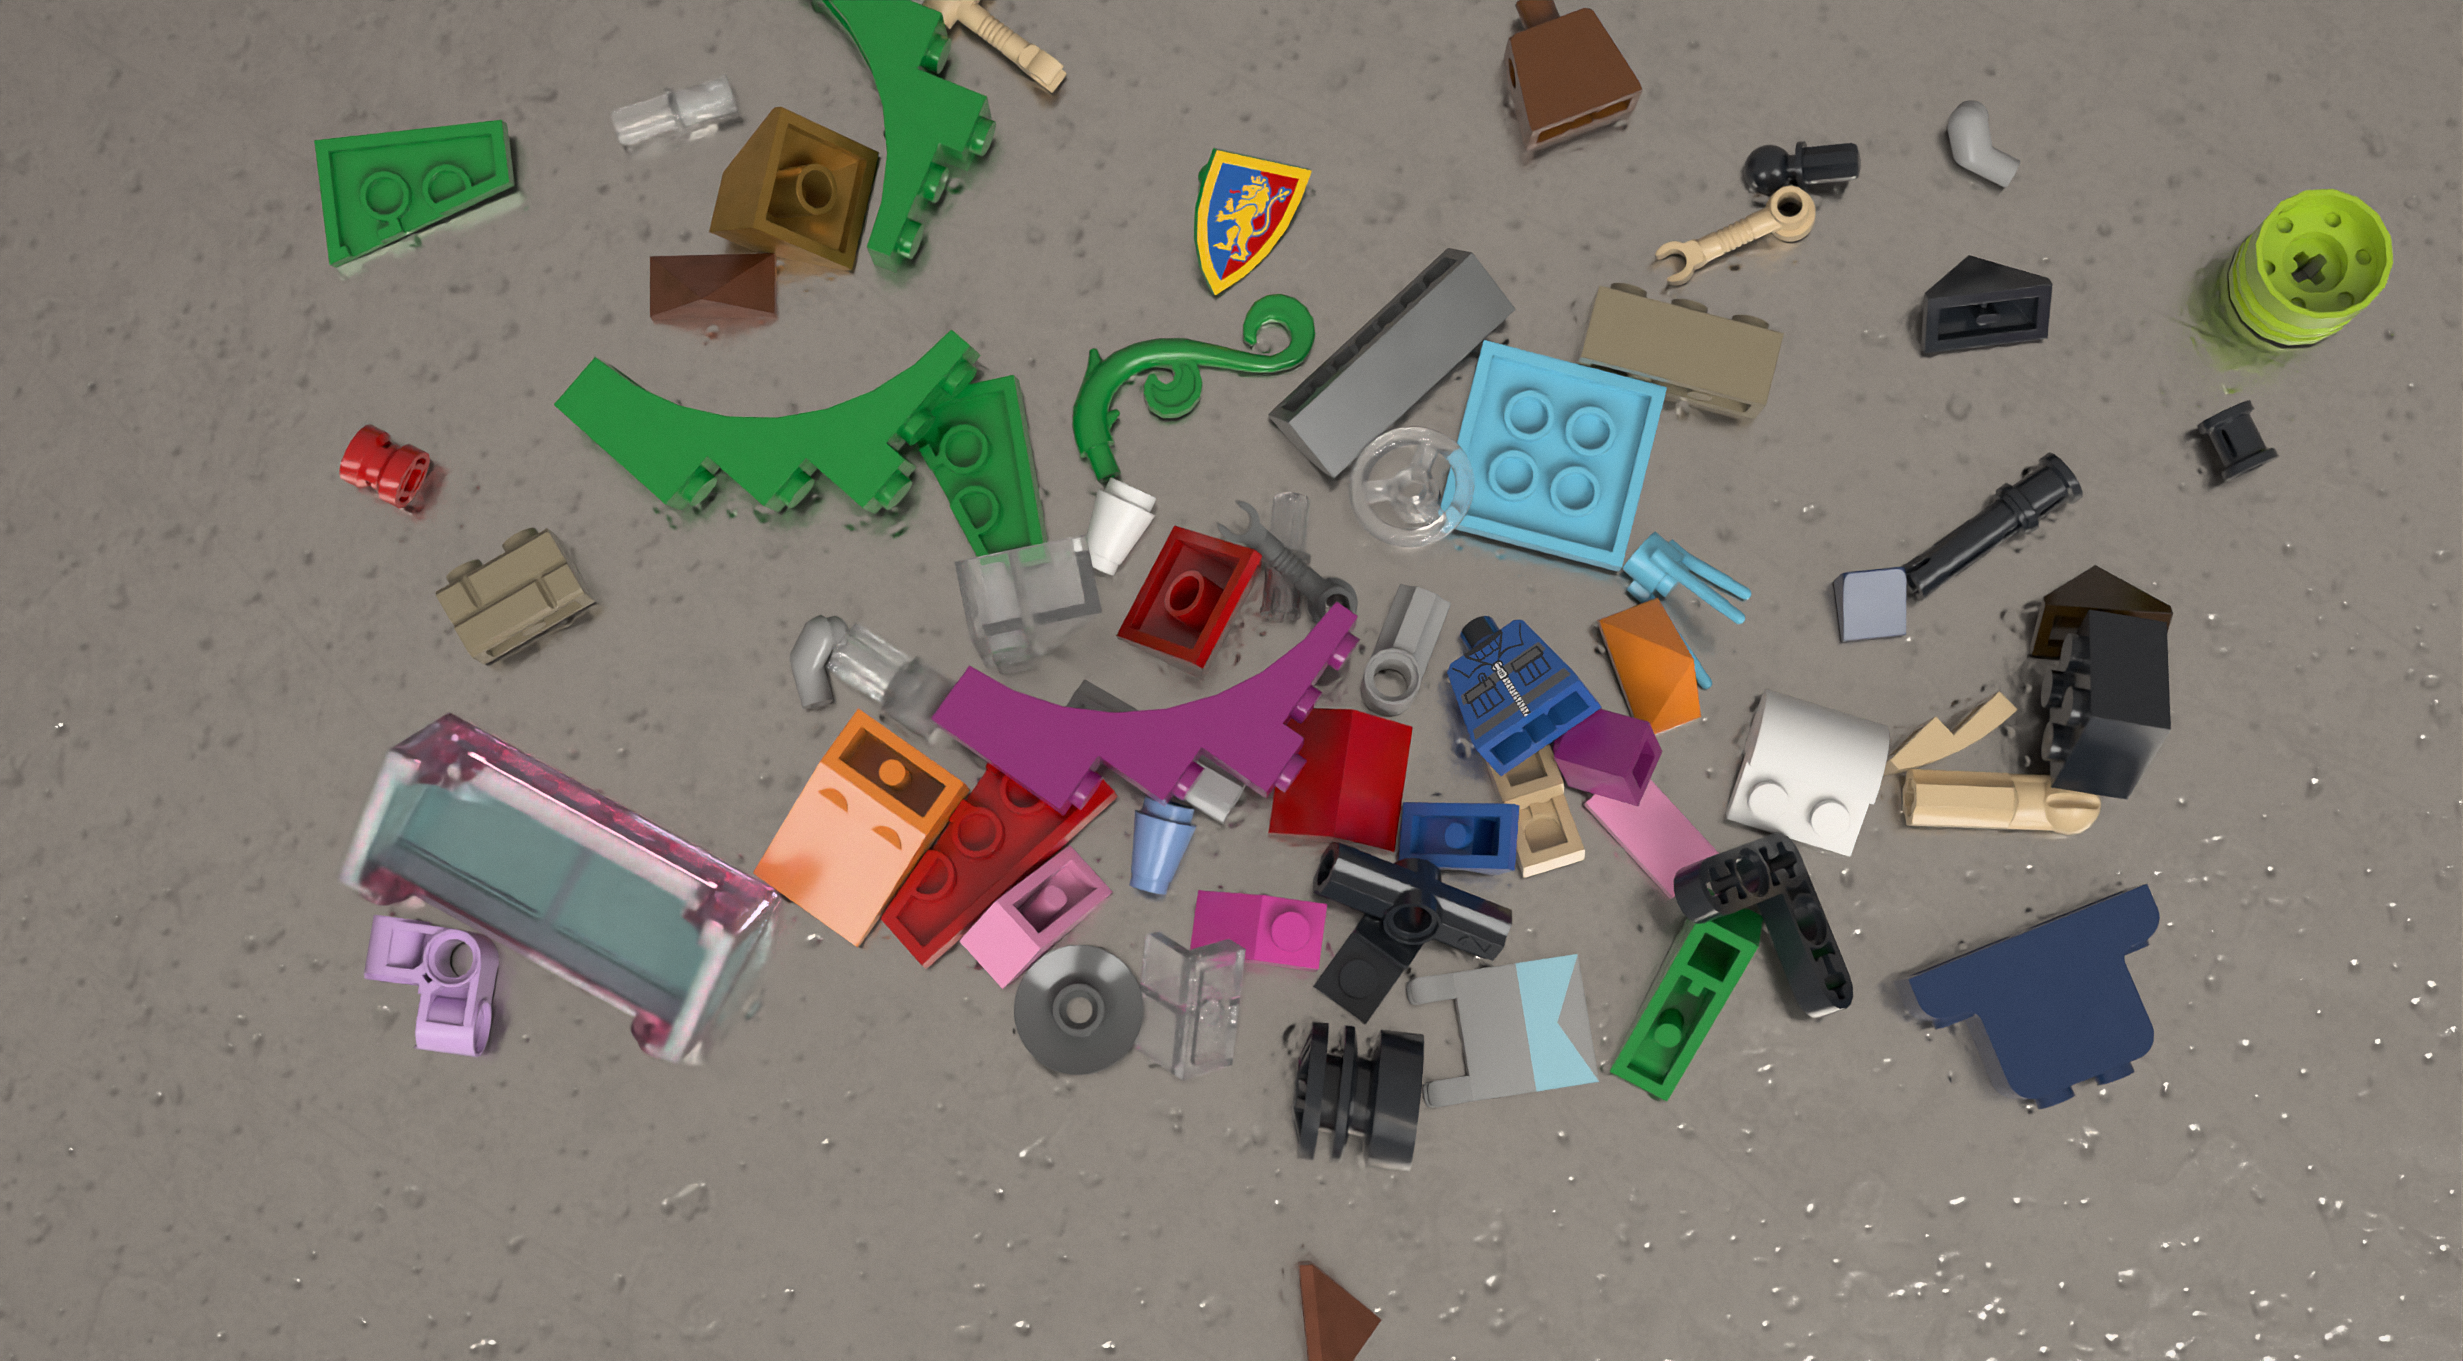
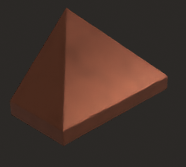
(713, 286)
(1333, 1318)

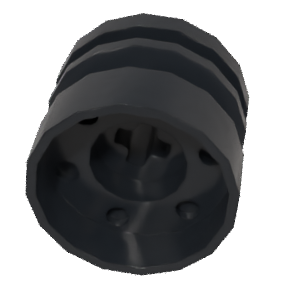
(1359, 1096)

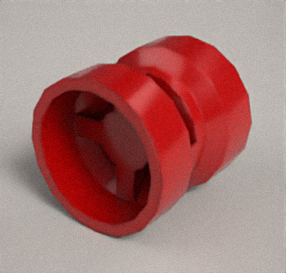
(384, 466)

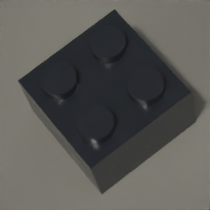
(2107, 704)

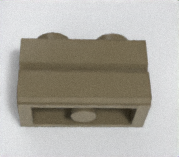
(513, 594)

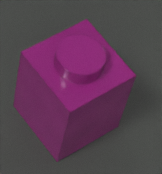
(1609, 756)

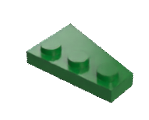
(405, 180)
(987, 465)

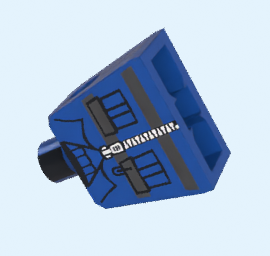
(1515, 692)

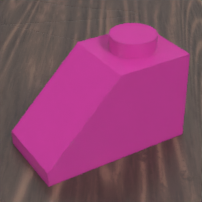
(1268, 927)

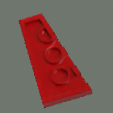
(983, 853)

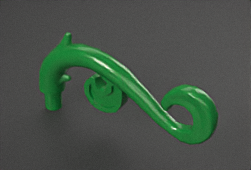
(1103, 377)

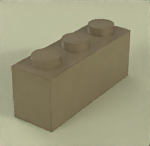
(1682, 348)

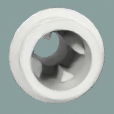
(1117, 524)

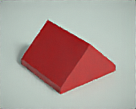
(1191, 600)
(1349, 783)

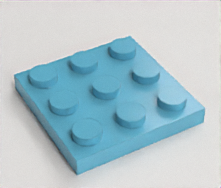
(1555, 454)

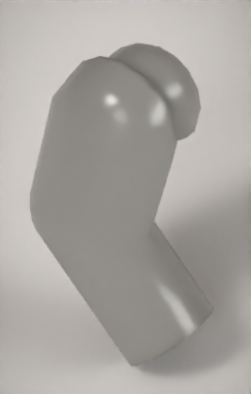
(1973, 145)
(809, 655)

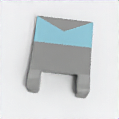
(1518, 1029)

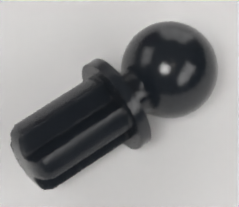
(1772, 167)

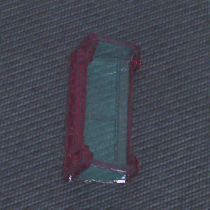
(560, 879)

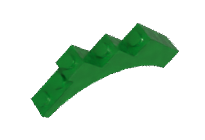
(924, 115)
(772, 458)

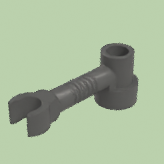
(1304, 578)

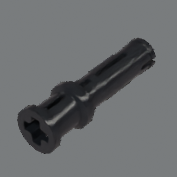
(2013, 512)

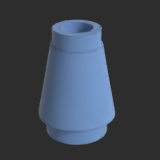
(1159, 843)

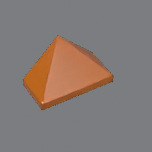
(1652, 665)

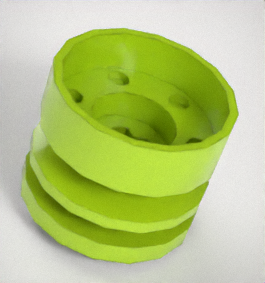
(2330, 239)

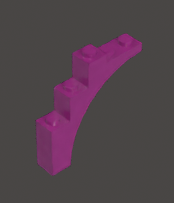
(1157, 750)

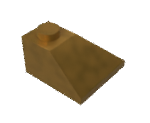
(796, 192)

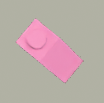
(1035, 916)

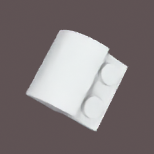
(1809, 772)

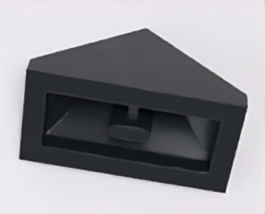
(1985, 306)

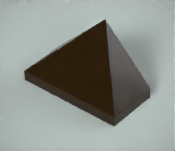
(2091, 590)

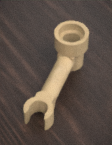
(1027, 56)
(1764, 221)

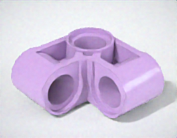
(452, 1009)

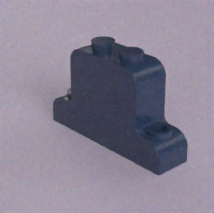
(2049, 998)

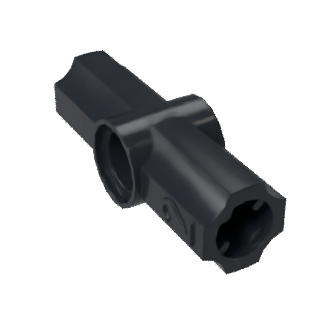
(1412, 901)

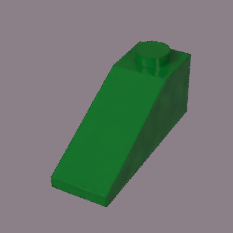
(1686, 999)

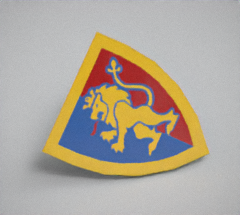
(1242, 213)

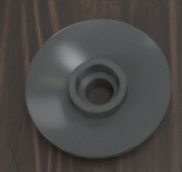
(1044, 1002)

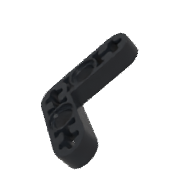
(1784, 899)

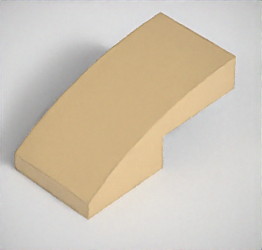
(1935, 741)
(1545, 824)

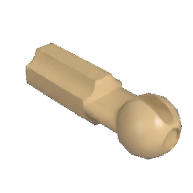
(1995, 802)

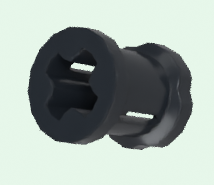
(2237, 440)

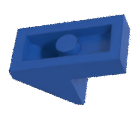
(1461, 835)

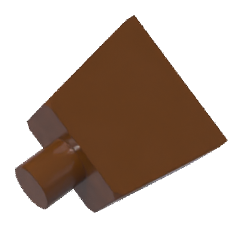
(1565, 73)

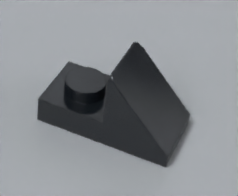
(1365, 969)

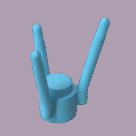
(1665, 564)

